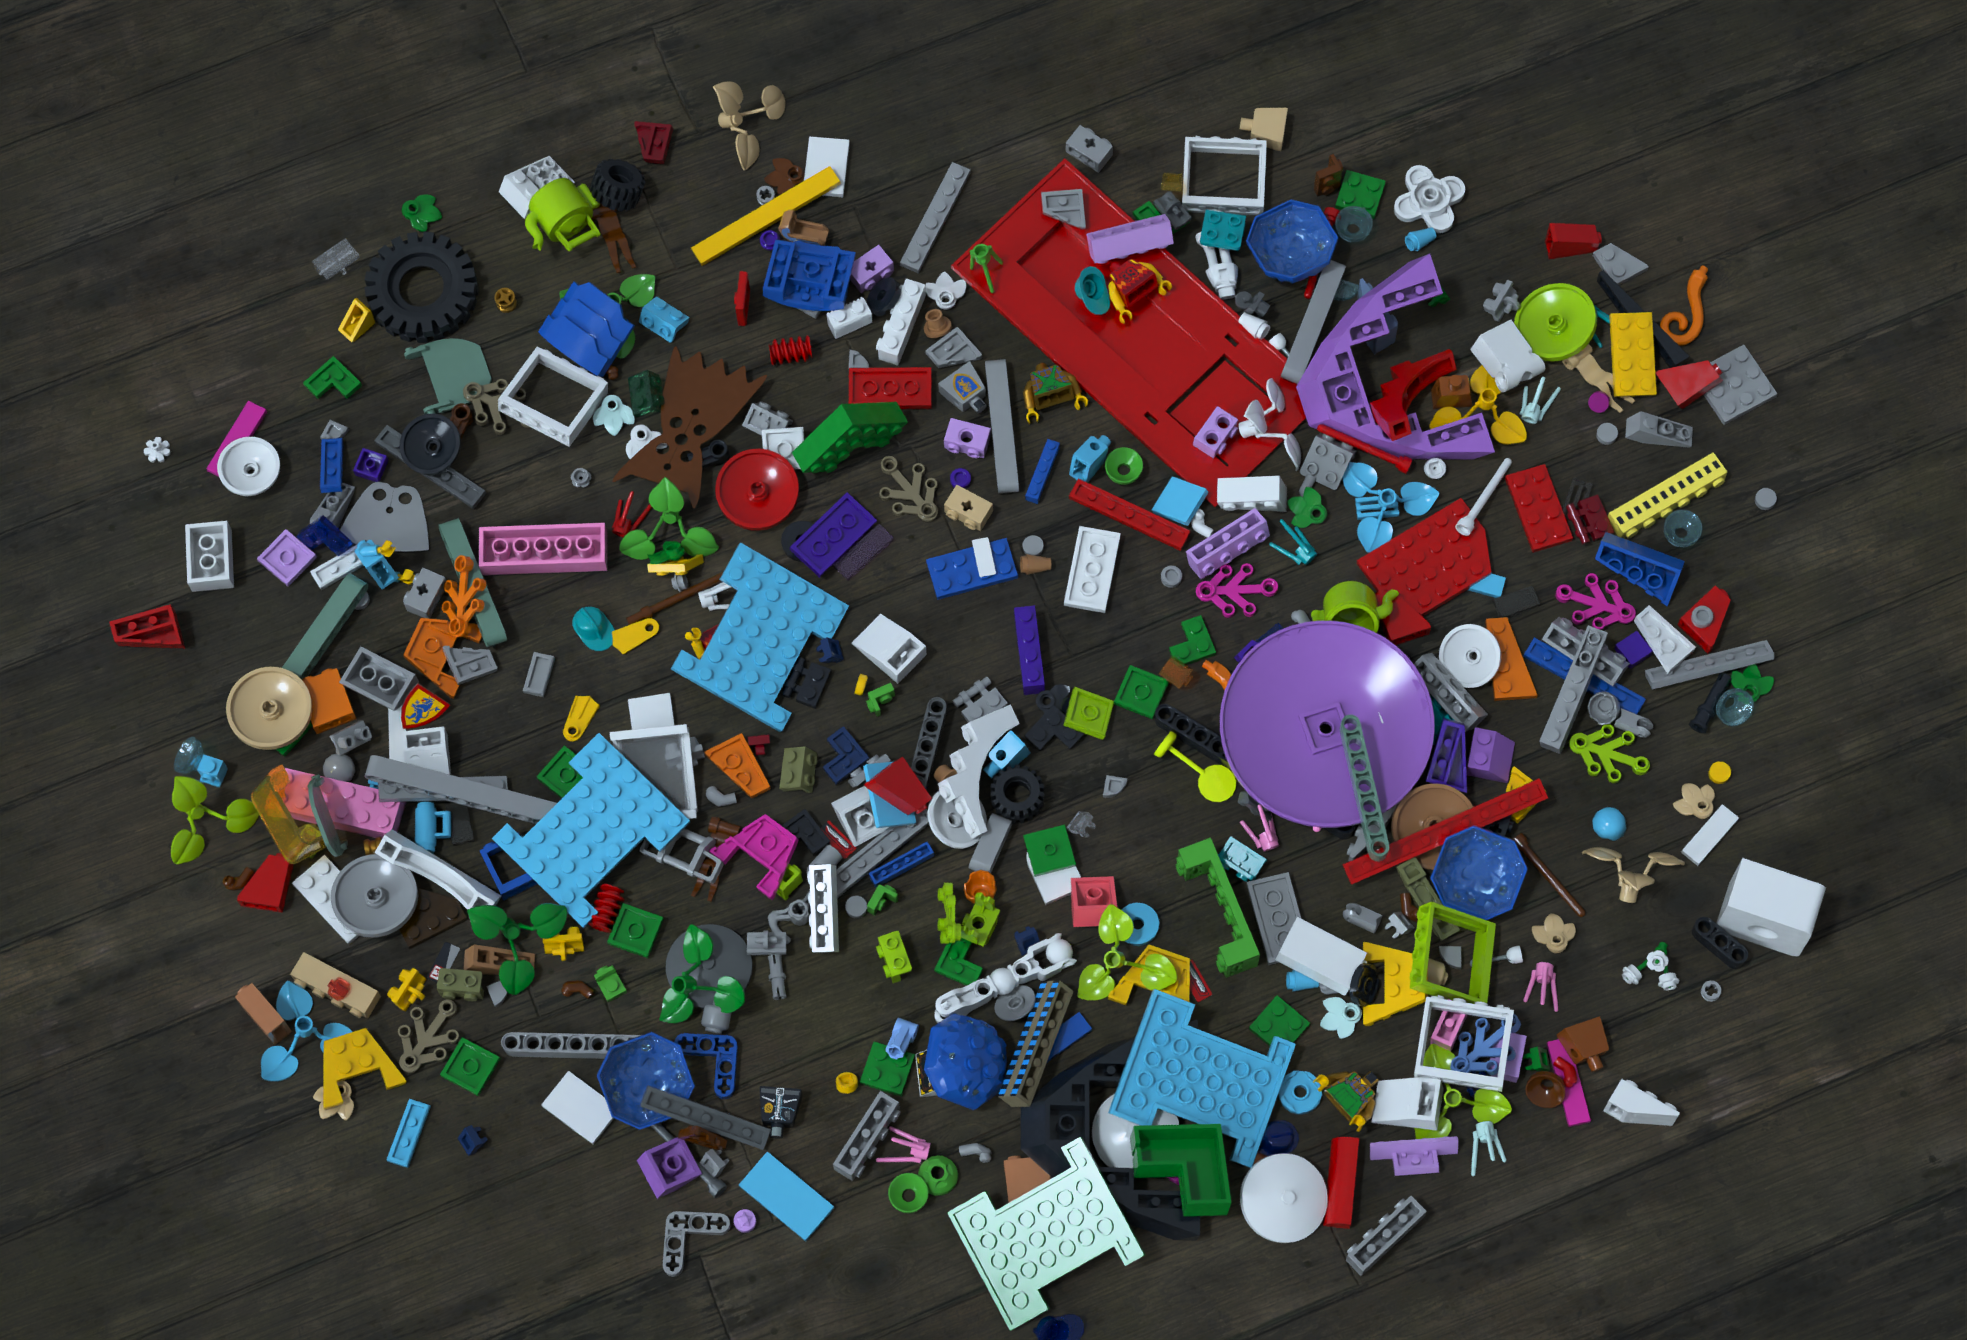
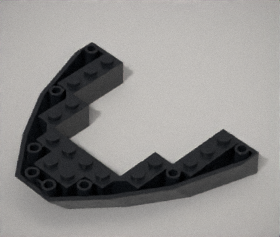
(1062, 1115)

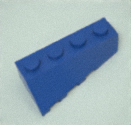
(1641, 565)

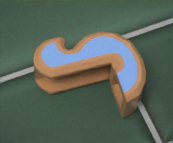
(802, 230)

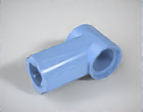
(902, 1035)

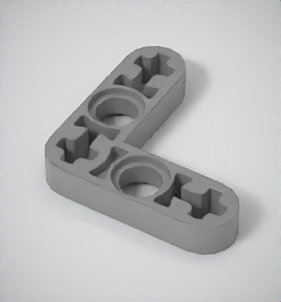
(681, 1231)

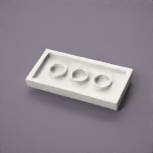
(1092, 569)
(316, 887)

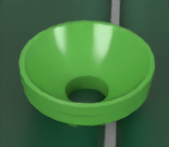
(1126, 457)
(905, 1182)
(943, 1185)

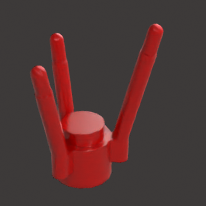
(622, 524)

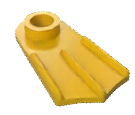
(633, 635)
(580, 716)

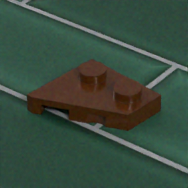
(702, 1137)

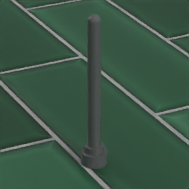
(715, 1186)

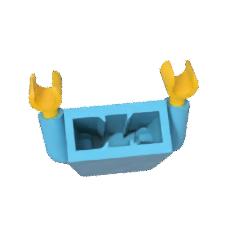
(376, 564)

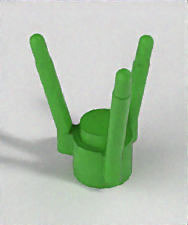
(982, 254)

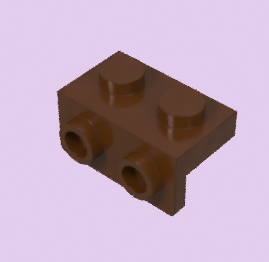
(1329, 178)

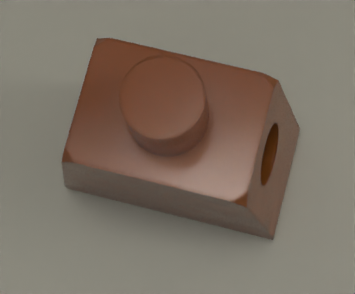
(1451, 392)
(1585, 1042)

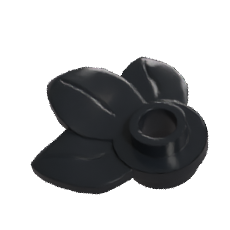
(1058, 697)

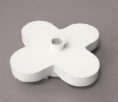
(1429, 198)

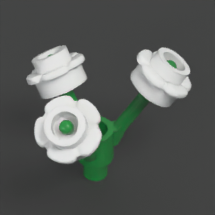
(1655, 961)

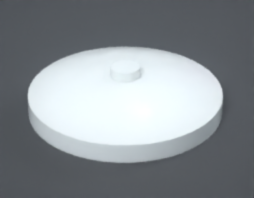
(1113, 1134)
(1283, 1198)

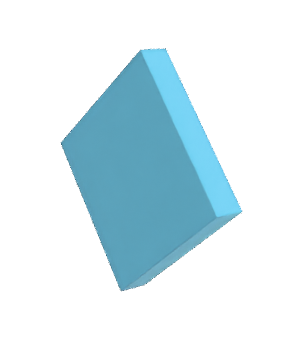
(1180, 501)

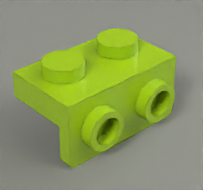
(895, 956)

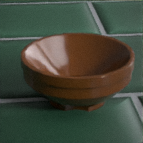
(1545, 1096)

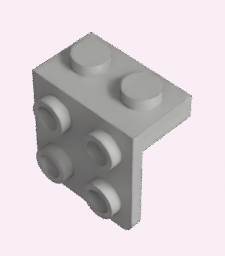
(1327, 460)

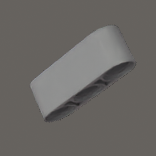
(990, 843)

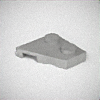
(1065, 206)
(1618, 263)
(953, 350)
(469, 663)

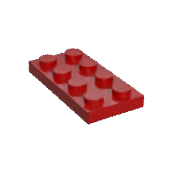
(906, 386)
(1538, 508)

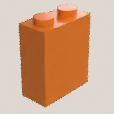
(329, 701)

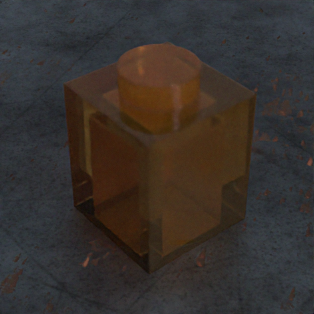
(1176, 672)

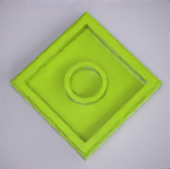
(1088, 713)

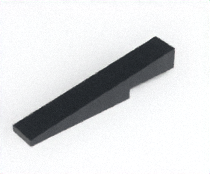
(1663, 343)

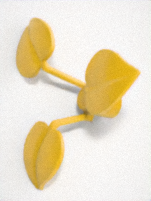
(1506, 429)

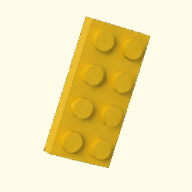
(1632, 354)

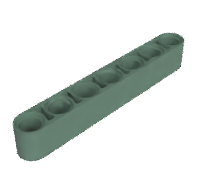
(488, 619)
(326, 626)
(1364, 777)

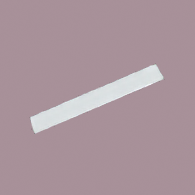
(395, 735)

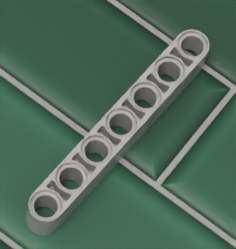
(1313, 322)
(1001, 426)
(565, 1049)

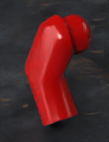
(1569, 1071)

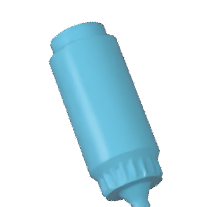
(426, 825)

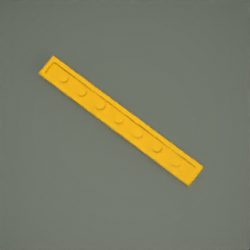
(765, 215)

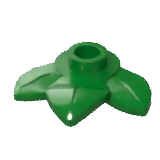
(424, 212)
(1305, 506)
(671, 551)
(1752, 681)

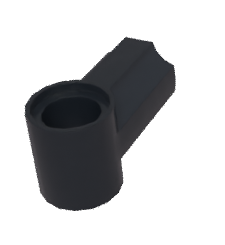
(708, 454)

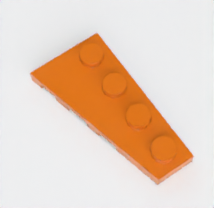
(1512, 677)

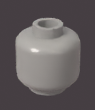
(714, 1019)

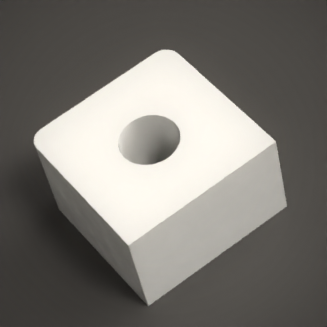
(1770, 907)

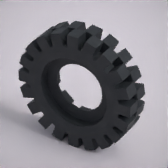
(430, 320)

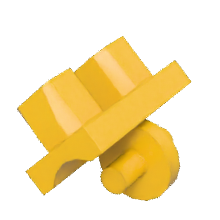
(565, 944)
(410, 989)

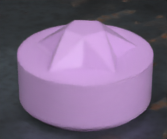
(744, 1221)

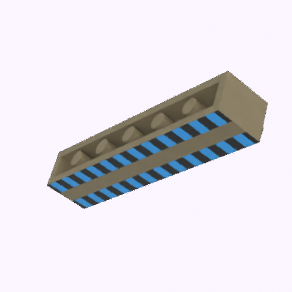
(1035, 1044)

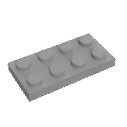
(1274, 911)

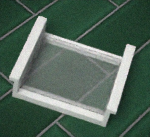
(664, 759)

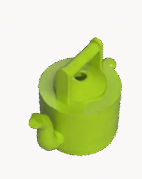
(562, 213)
(1355, 604)

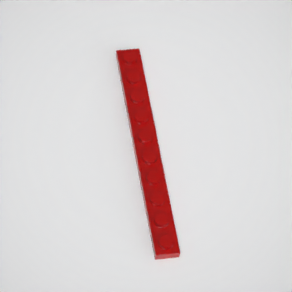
(1435, 834)

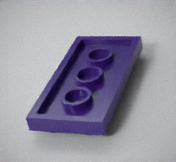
(833, 534)

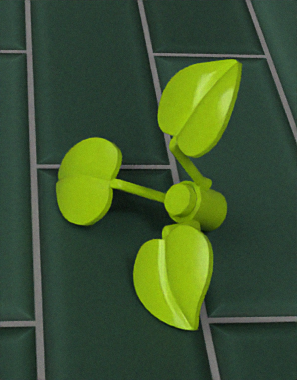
(187, 797)
(1095, 980)
(1489, 1104)

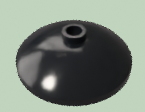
(422, 435)

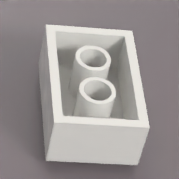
(209, 556)

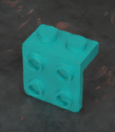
(1222, 230)

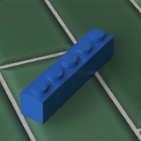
(1042, 471)
(901, 864)

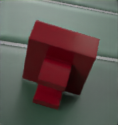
(759, 742)

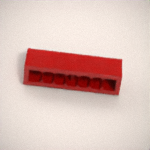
(1341, 1182)

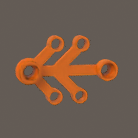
(459, 622)

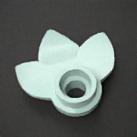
(613, 417)
(1337, 1018)

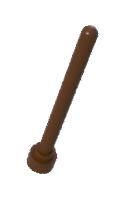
(1522, 844)

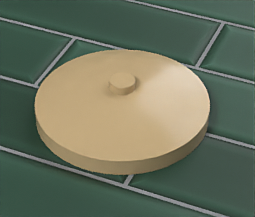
(269, 708)

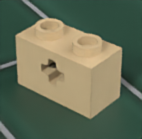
(961, 500)

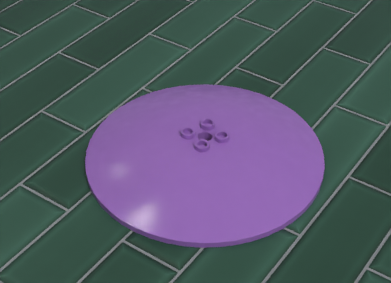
(1315, 678)

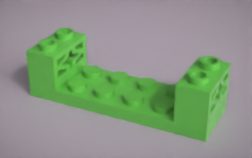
(1203, 859)

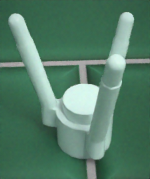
(1531, 413)
(1486, 1133)

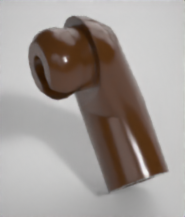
(239, 882)
(577, 986)

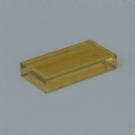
(1172, 182)

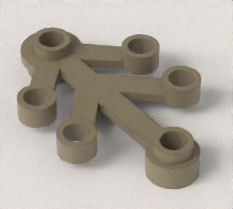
(491, 401)
(910, 492)
(427, 1038)

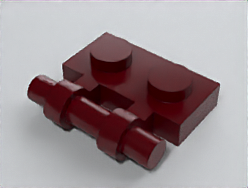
(1594, 517)

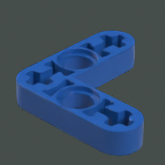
(721, 1057)

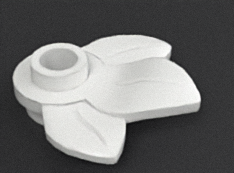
(945, 288)
(637, 443)

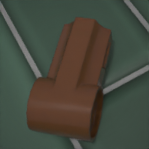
(462, 423)

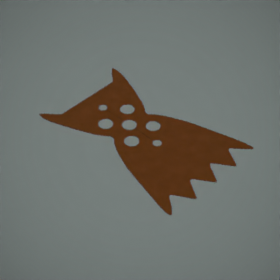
(685, 389)

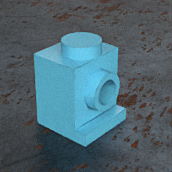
(212, 770)

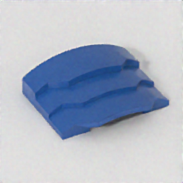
(808, 276)
(587, 327)

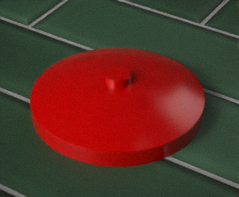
(757, 489)

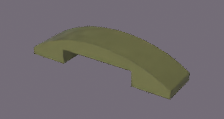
(1422, 893)

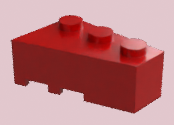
(149, 629)

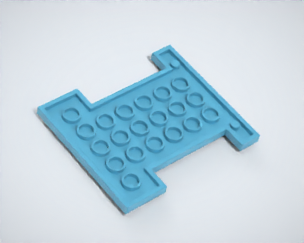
(760, 635)
(593, 828)
(1199, 1077)

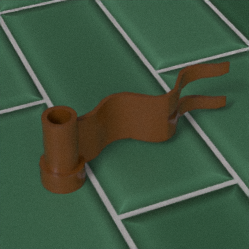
(612, 232)
(720, 832)

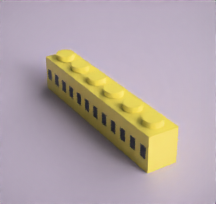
(1667, 496)

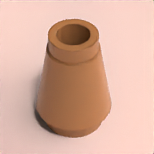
(1033, 564)

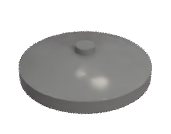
(373, 896)

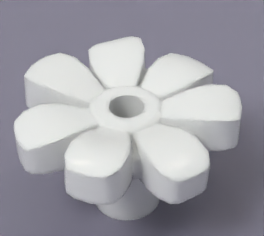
(157, 449)

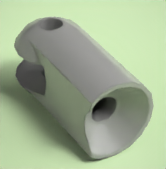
(1634, 723)
(827, 856)
(1362, 917)

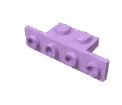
(1415, 1155)

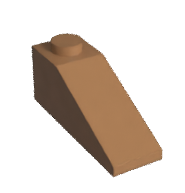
(490, 959)

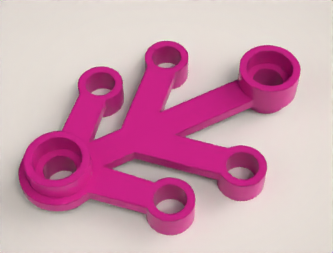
(1233, 590)
(1598, 604)

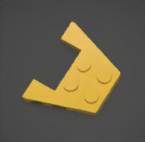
(1133, 977)
(1397, 983)
(353, 1056)

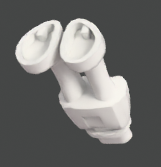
(1223, 275)

